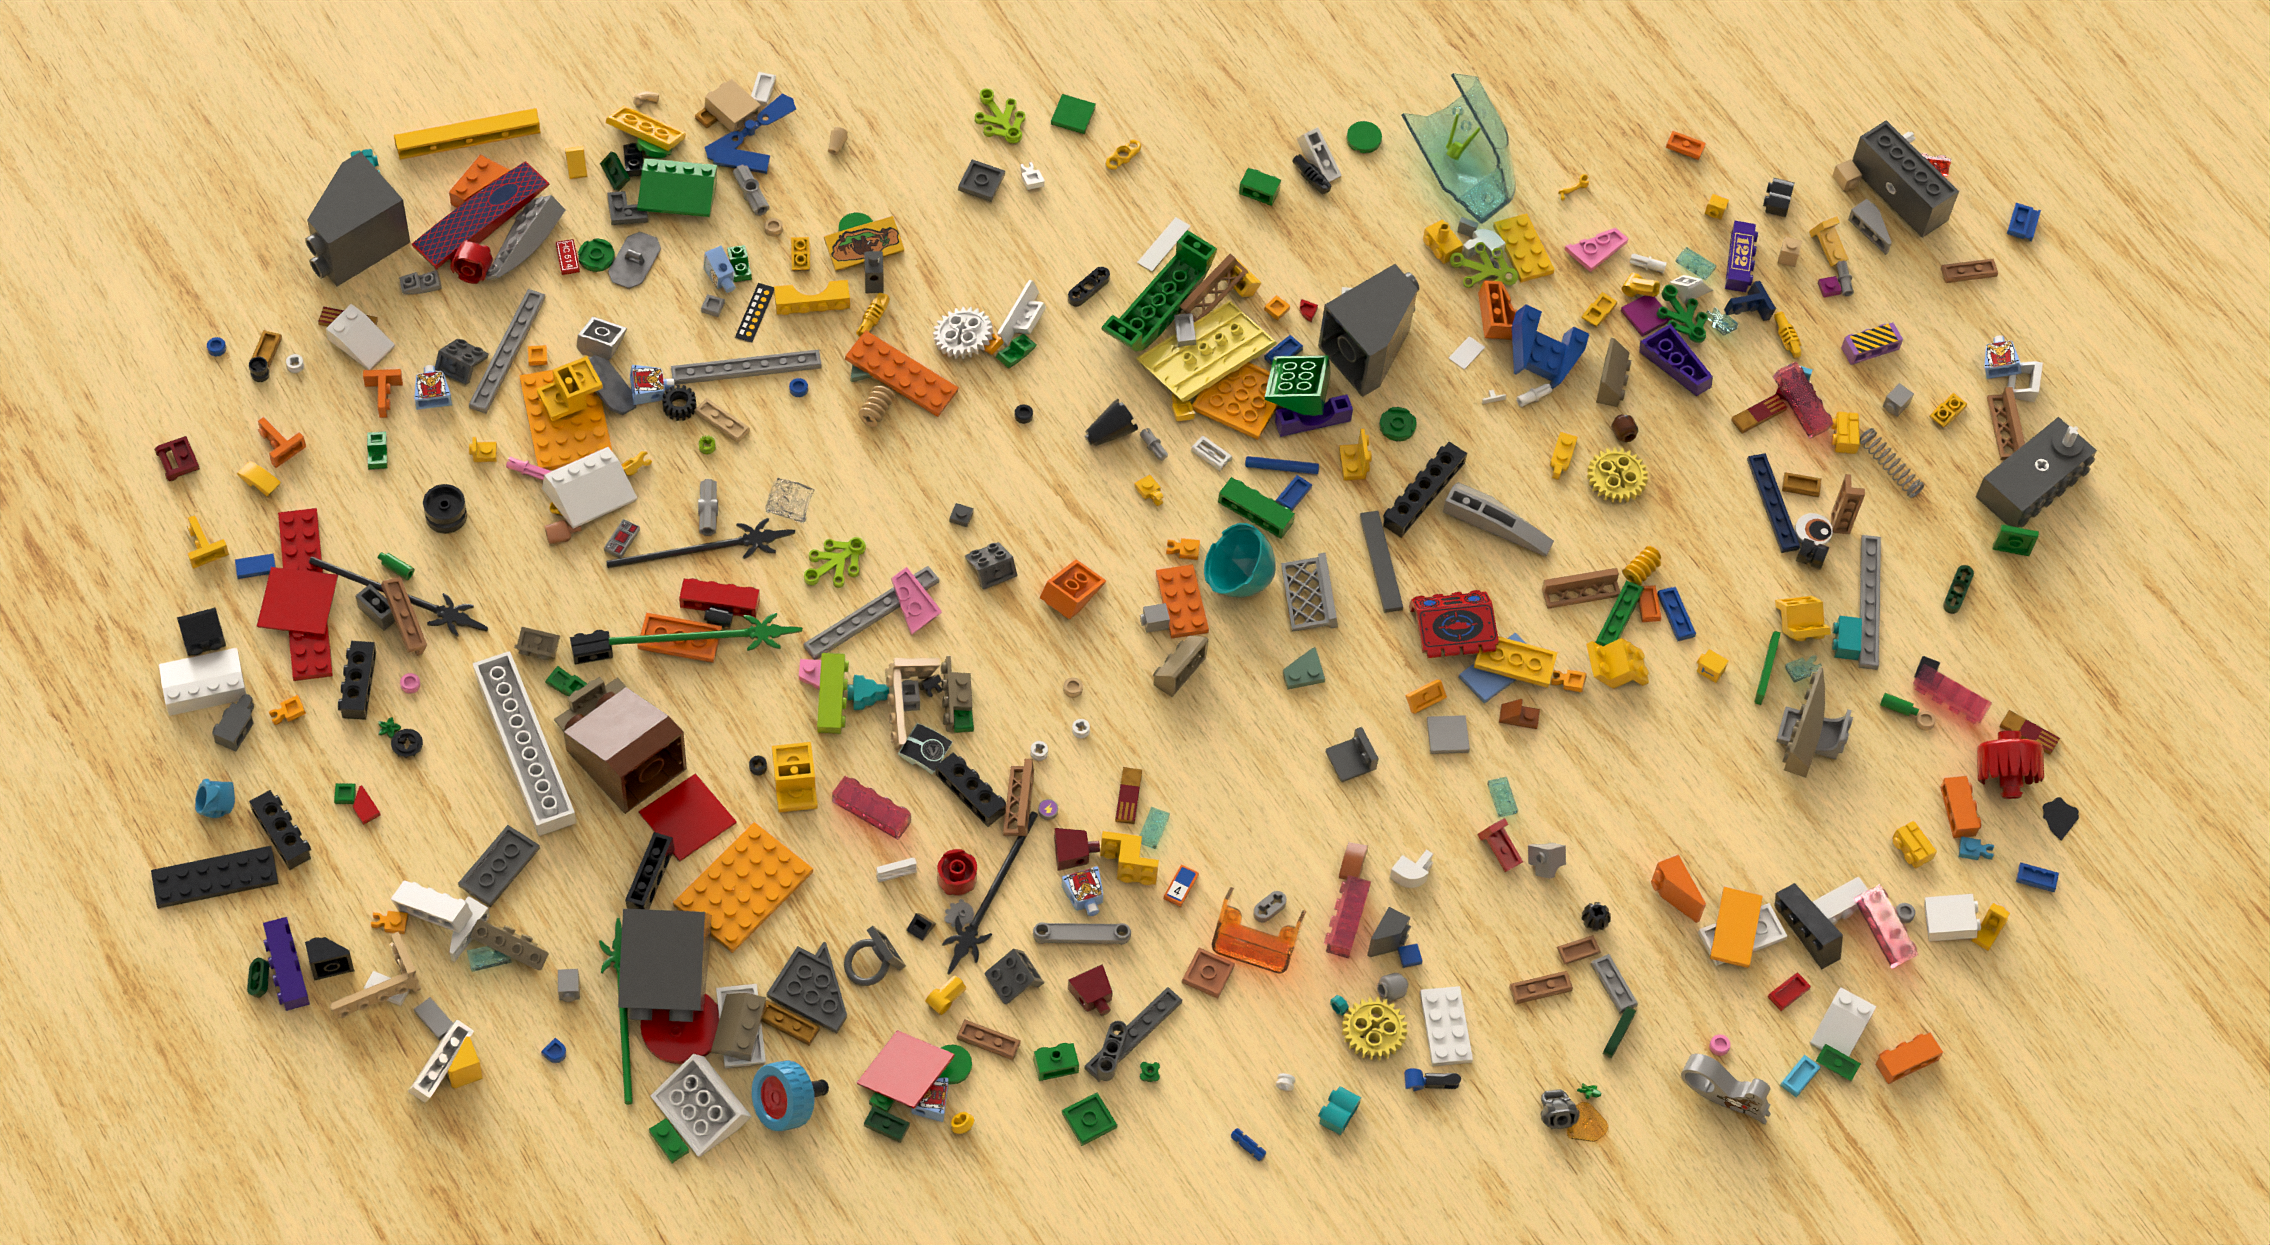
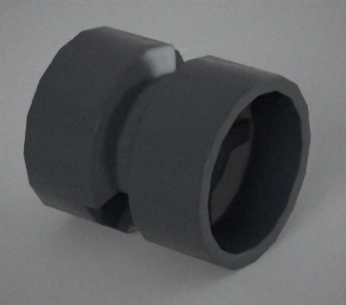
(1817, 558)

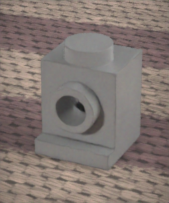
(911, 696)

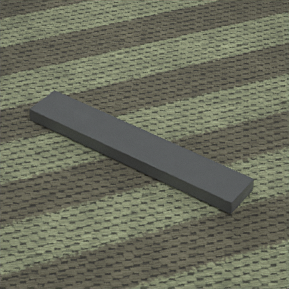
(1381, 561)
(1141, 1026)

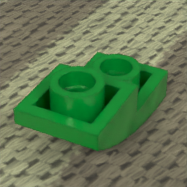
(739, 261)

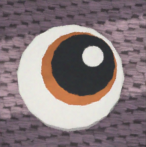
(1815, 528)

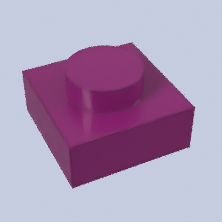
(1829, 286)

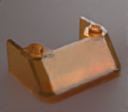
(1253, 945)

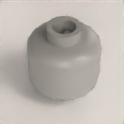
(1392, 986)

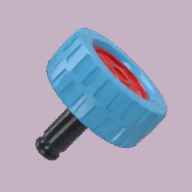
(785, 1095)

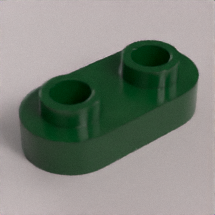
(258, 977)

